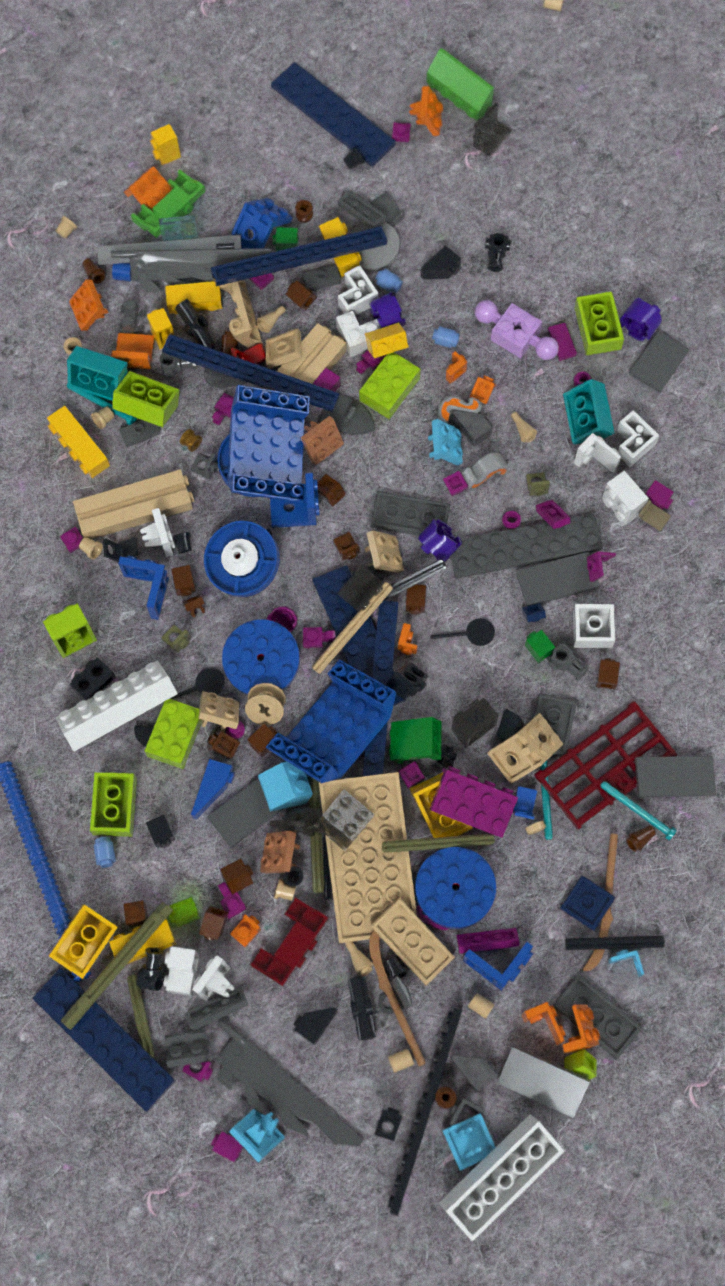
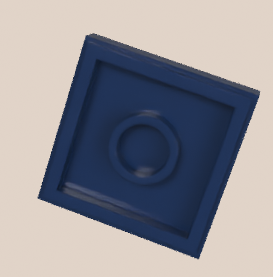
(588, 903)

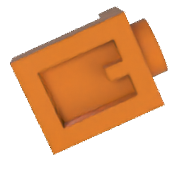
(457, 368)
(483, 389)
(405, 637)
(246, 930)

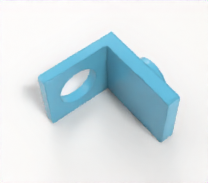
(623, 955)

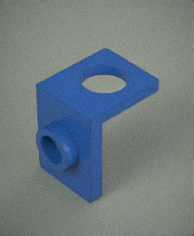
(525, 802)

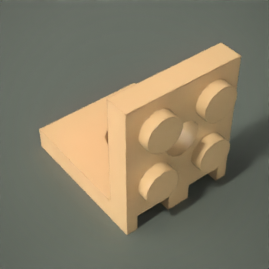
(526, 749)

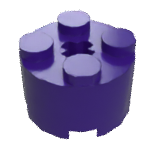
(386, 311)
(641, 319)
(439, 540)

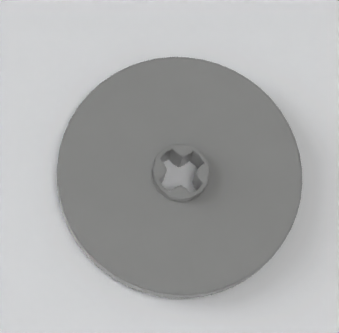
(381, 256)

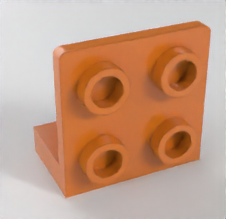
(149, 188)
(135, 350)
(536, 1014)
(588, 1034)

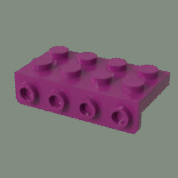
(474, 802)

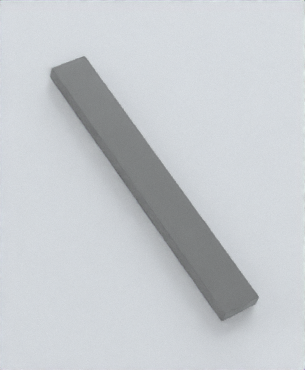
(104, 255)

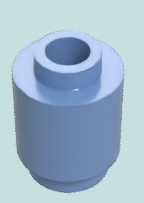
(388, 281)
(445, 337)
(104, 852)

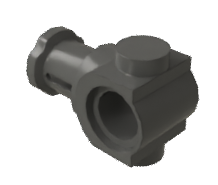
(176, 365)
(569, 663)

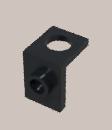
(121, 549)
(391, 1115)

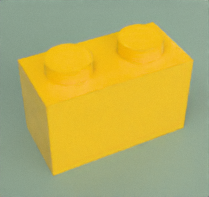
(165, 144)
(160, 326)
(386, 340)

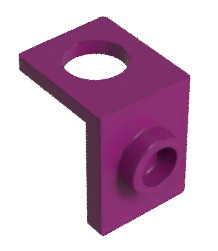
(595, 566)
(204, 1074)

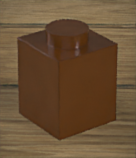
(301, 295)
(183, 580)
(416, 599)
(608, 674)
(261, 739)
(237, 875)
(135, 913)
(213, 923)

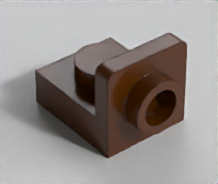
(330, 489)
(346, 546)
(222, 744)

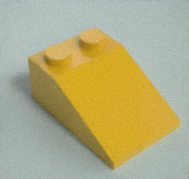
(437, 824)
(82, 941)

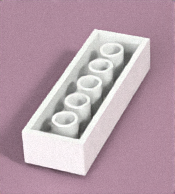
(116, 705)
(501, 1177)

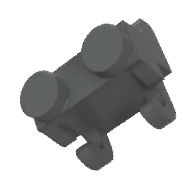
(130, 318)

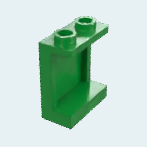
(415, 739)

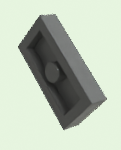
(321, 278)
(138, 432)

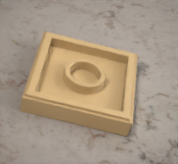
(283, 348)

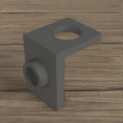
(210, 468)
(457, 1109)

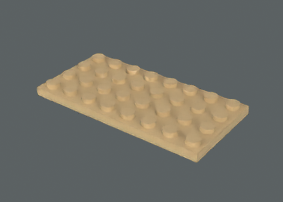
(363, 875)

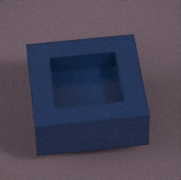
(534, 612)

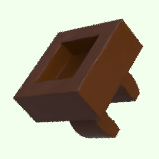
(193, 603)

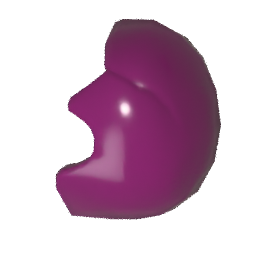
(284, 616)

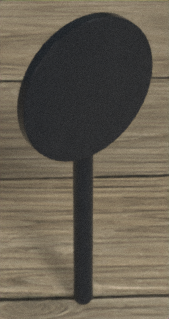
(479, 632)
(207, 681)

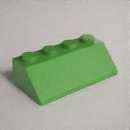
(460, 85)

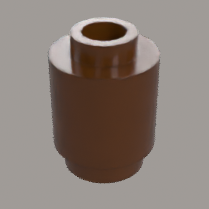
(438, 1098)

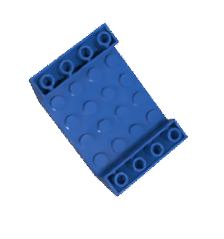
(267, 444)
(337, 725)

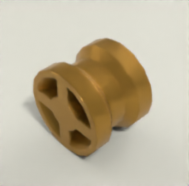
(190, 440)

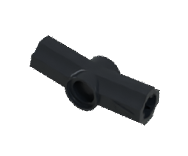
(195, 324)
(361, 1008)

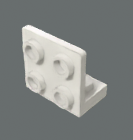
(596, 447)

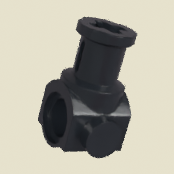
(497, 252)
(151, 973)

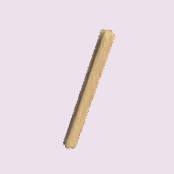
(350, 630)

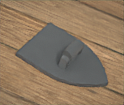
(350, 417)

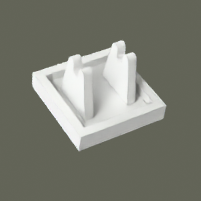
(159, 533)
(213, 979)

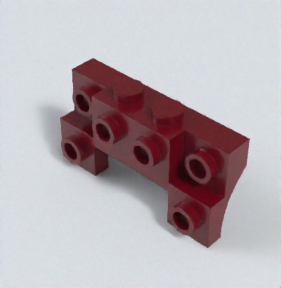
(295, 946)

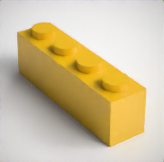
(78, 442)

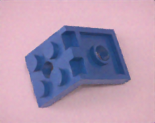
(260, 218)
(303, 513)
(147, 571)
(494, 976)

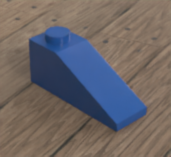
(213, 784)

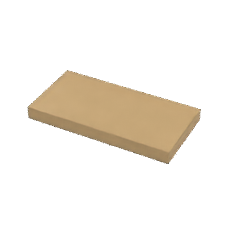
(412, 941)

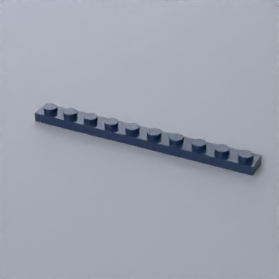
(298, 256)
(249, 372)
(382, 672)

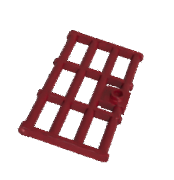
(615, 776)

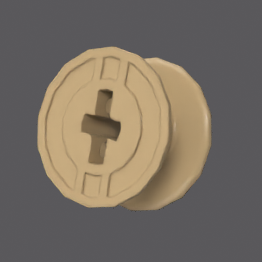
(265, 704)

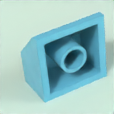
(285, 786)

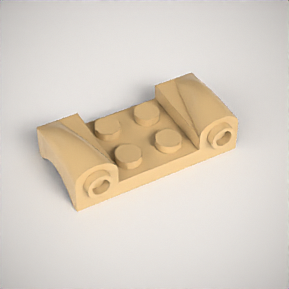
(243, 327)

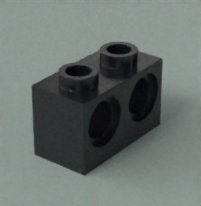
(408, 681)
(96, 683)

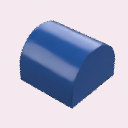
(121, 271)

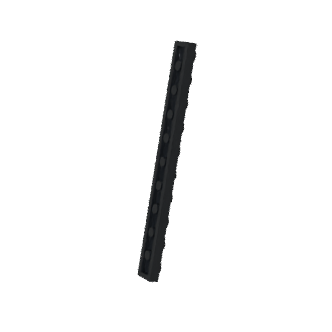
(422, 1118)

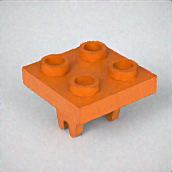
(428, 111)
(87, 305)

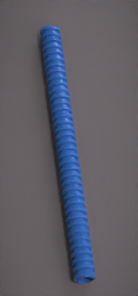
(35, 850)

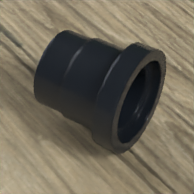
(353, 159)
(183, 542)
(298, 871)
(395, 968)

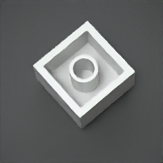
(624, 498)
(593, 626)

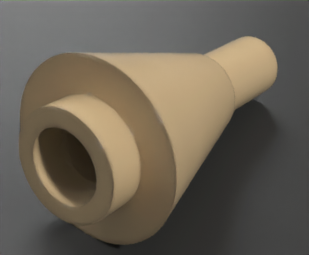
(267, 321)
(526, 431)
(361, 963)

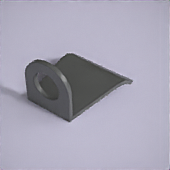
(387, 206)
(401, 993)

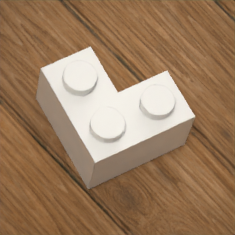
(359, 292)
(354, 333)
(638, 436)
(182, 970)

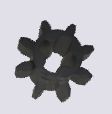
(447, 757)

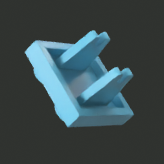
(446, 442)
(257, 1134)
(469, 1141)

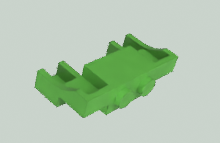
(175, 204)

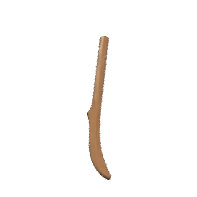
(607, 920)
(385, 986)

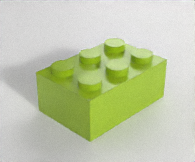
(599, 323)
(389, 384)
(145, 399)
(69, 630)
(174, 733)
(113, 804)

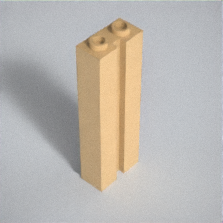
(318, 352)
(133, 504)

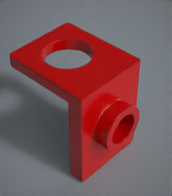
(254, 354)

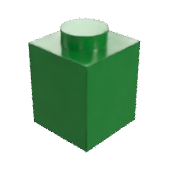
(285, 238)
(539, 645)

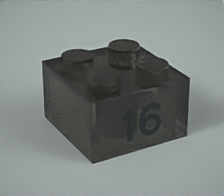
(474, 722)

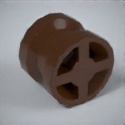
(301, 215)

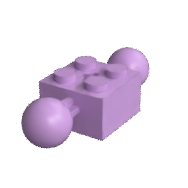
(516, 330)

